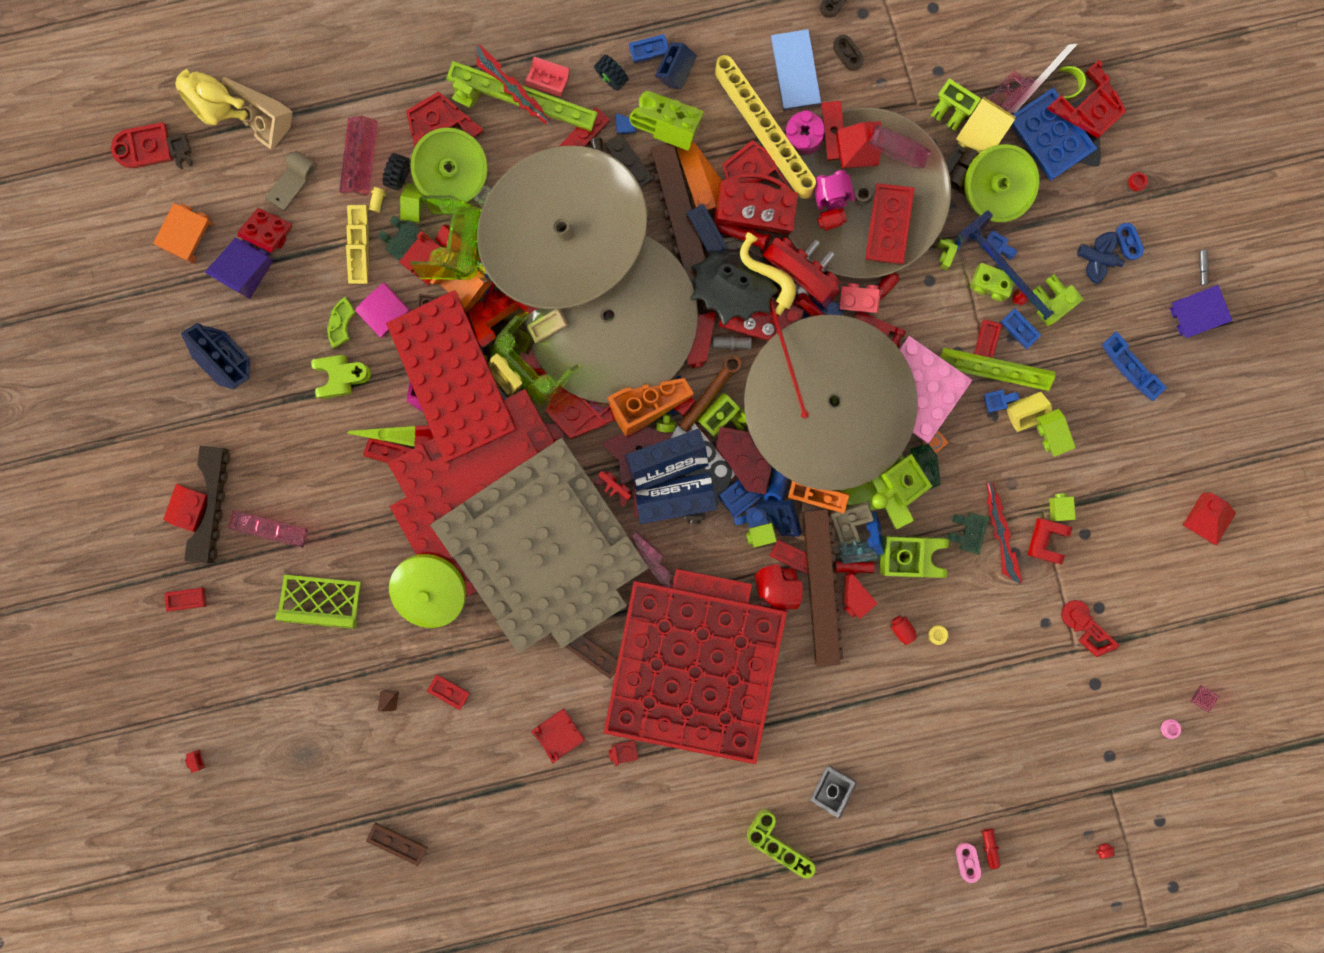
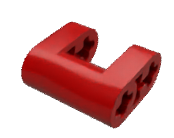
(1041, 538)

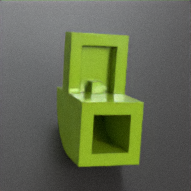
(465, 94)

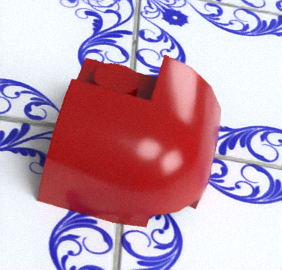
(779, 587)

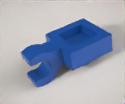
(999, 244)
(998, 401)
(753, 517)

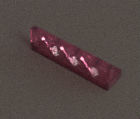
(1016, 93)
(360, 155)

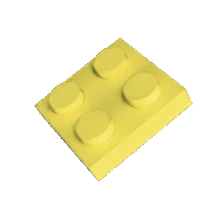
(504, 376)

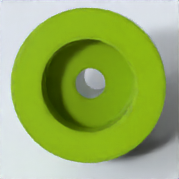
(665, 424)

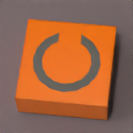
(937, 442)

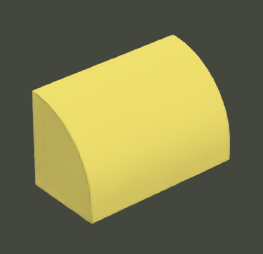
(1025, 411)

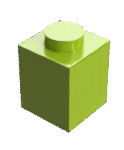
(1062, 508)
(761, 535)

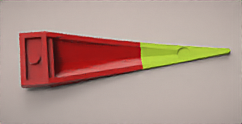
(408, 435)

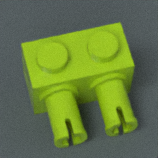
(957, 97)
(1064, 300)
(719, 414)

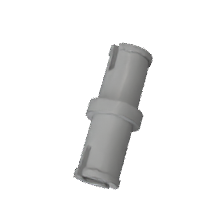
(731, 342)

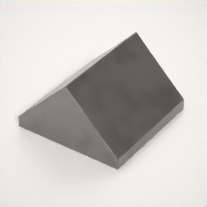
(834, 791)

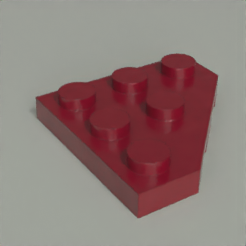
(744, 459)

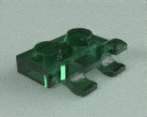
(403, 240)
(973, 533)

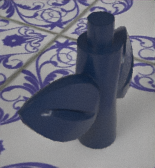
(1100, 256)

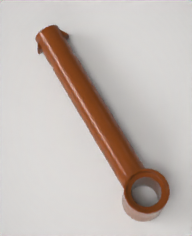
(710, 393)

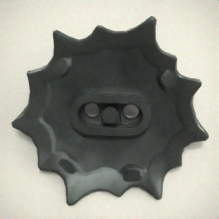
(732, 286)

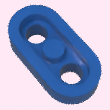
(1130, 241)

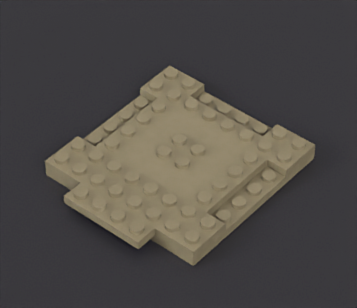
(543, 549)

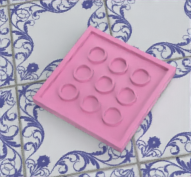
(937, 387)

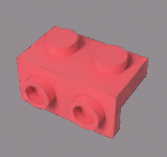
(547, 77)
(860, 299)

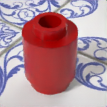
(831, 219)
(903, 630)

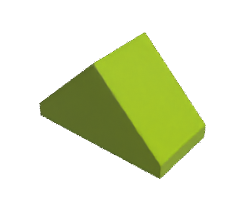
(411, 204)

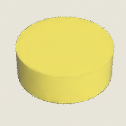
(938, 634)

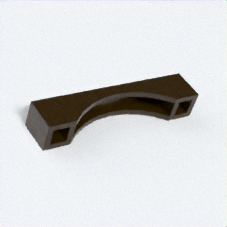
(213, 465)

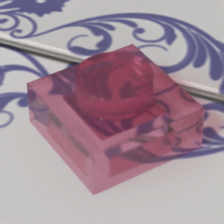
(1204, 698)

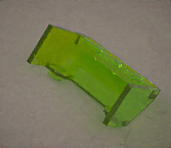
(461, 256)
(539, 388)

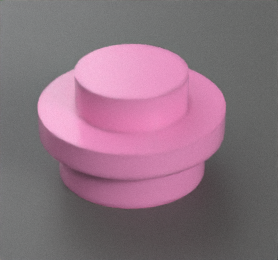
(1171, 729)

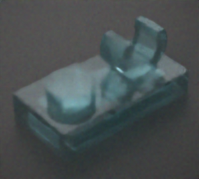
(857, 552)

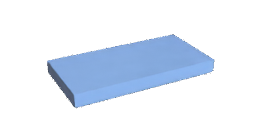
(795, 70)

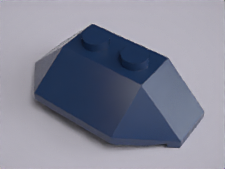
(217, 355)

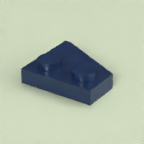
(782, 516)

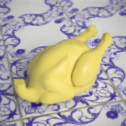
(208, 98)

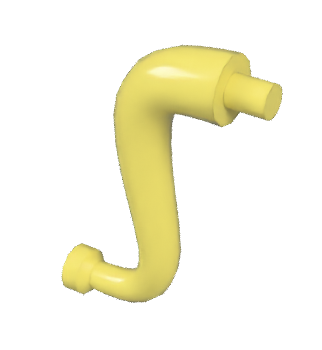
(786, 282)

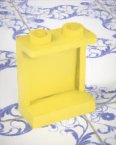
(985, 126)

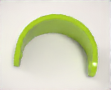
(1079, 76)

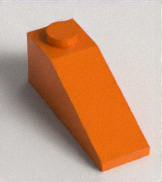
(829, 499)

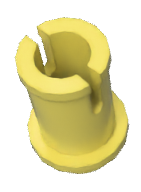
(376, 199)

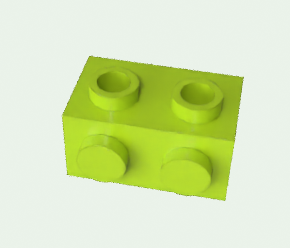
(991, 282)
(1055, 433)

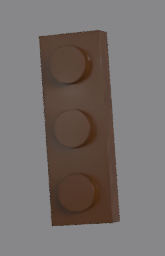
(594, 655)
(396, 844)

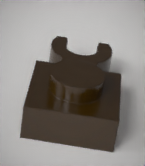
(179, 148)

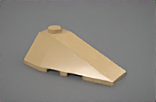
(265, 115)

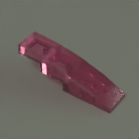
(268, 528)
(653, 558)

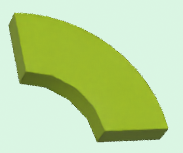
(339, 322)

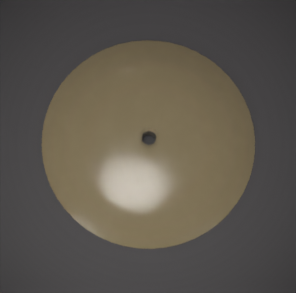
(554, 191)
(850, 241)
(641, 344)
(839, 443)

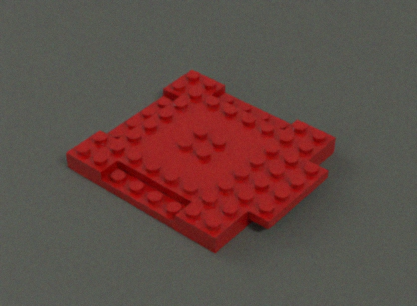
(438, 487)
(696, 667)

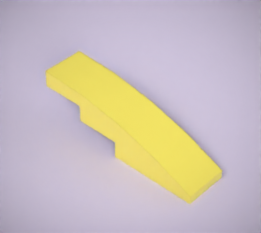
(358, 244)

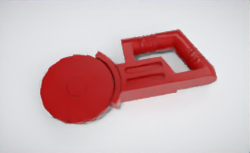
(1077, 616)

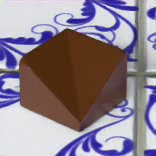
(388, 700)

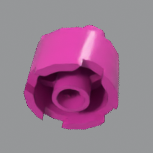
(805, 122)
(834, 190)

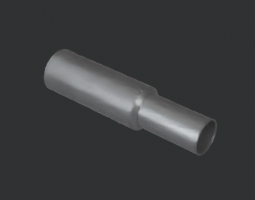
(1203, 266)

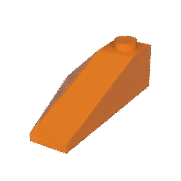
(699, 177)
(643, 405)

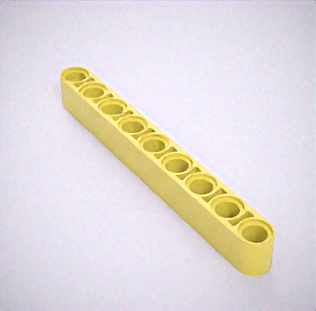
(765, 134)

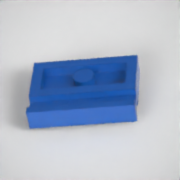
(737, 499)

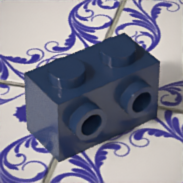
(676, 65)

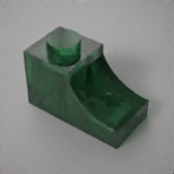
(928, 462)

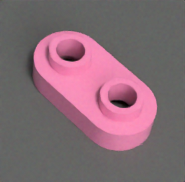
(968, 861)

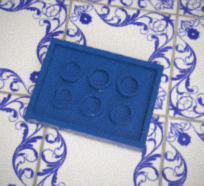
(1049, 138)

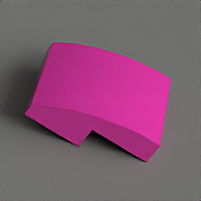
(381, 308)

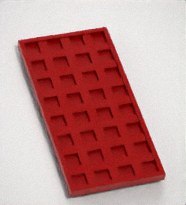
(451, 376)

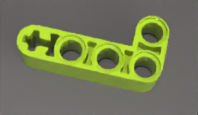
(782, 848)

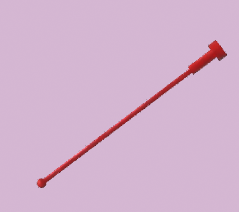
(805, 414)

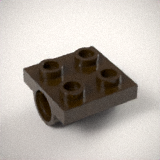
(958, 165)

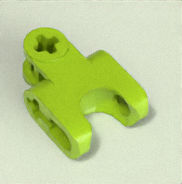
(340, 374)

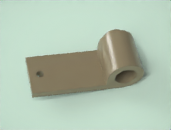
(292, 181)

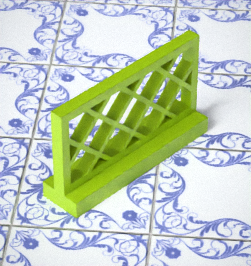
(312, 617)

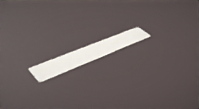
(1042, 78)

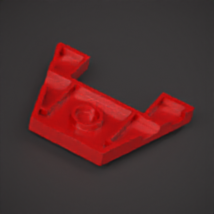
(1098, 110)
(438, 113)
(752, 159)
(492, 311)
(576, 415)

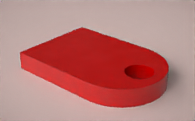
(143, 146)

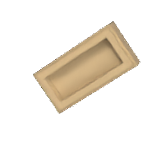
(548, 325)

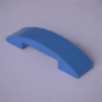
(1132, 368)

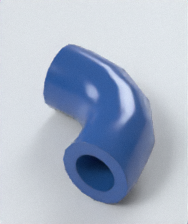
(777, 487)

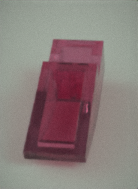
(900, 147)

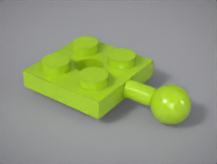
(895, 481)

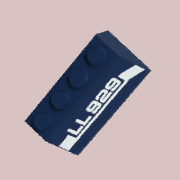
(667, 459)
(676, 498)

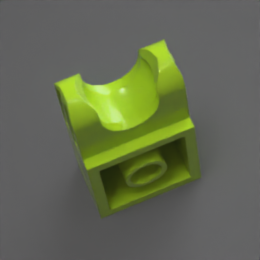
(667, 119)
(917, 556)

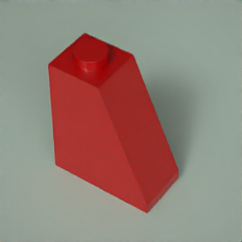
(701, 344)

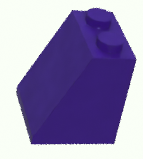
(241, 267)
(1201, 312)

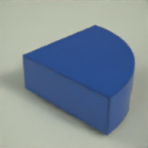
(624, 125)

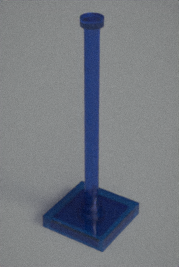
(974, 232)

